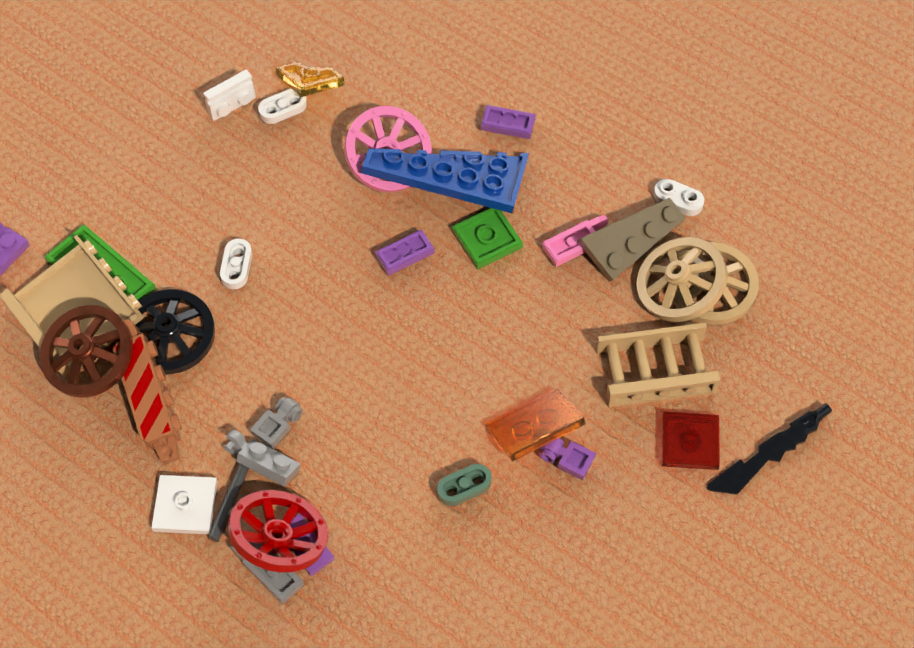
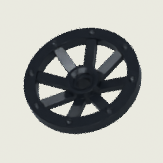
(173, 332)

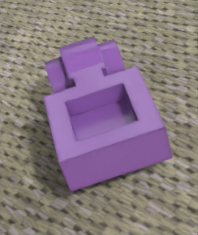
(574, 460)

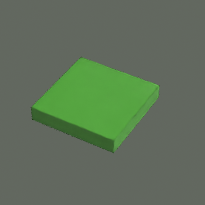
(487, 237)

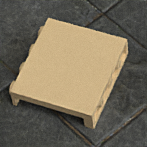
(68, 284)

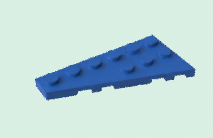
(455, 174)

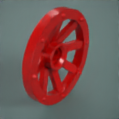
(277, 534)

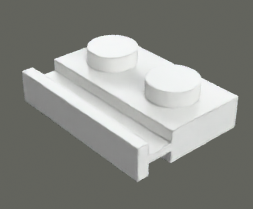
(229, 95)

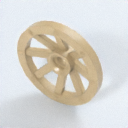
(682, 280)
(736, 311)

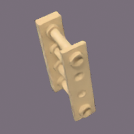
(653, 389)

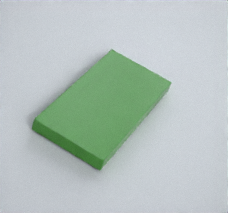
(132, 278)

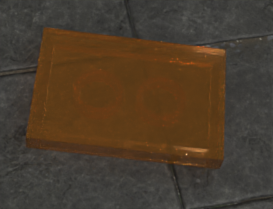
(534, 424)

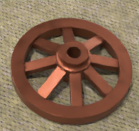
(88, 352)

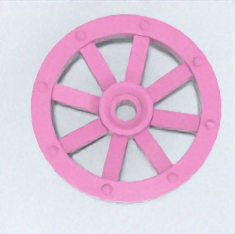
(383, 142)

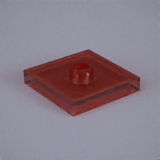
(690, 440)

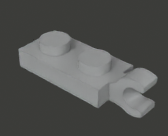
(262, 458)

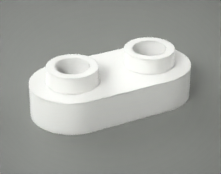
(281, 106)
(679, 195)
(236, 266)

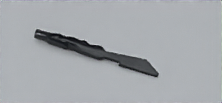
(773, 449)

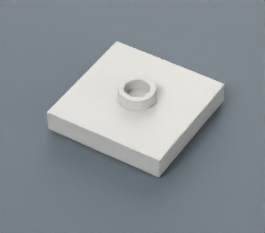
(184, 504)

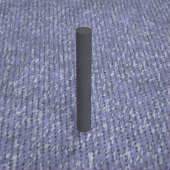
(228, 503)

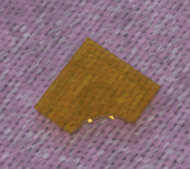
(309, 80)

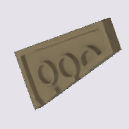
(626, 240)

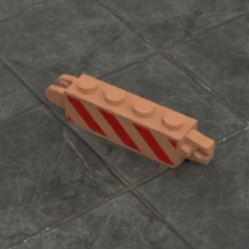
(149, 399)

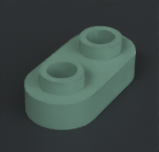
(462, 483)

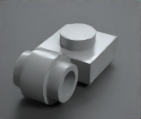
(273, 427)

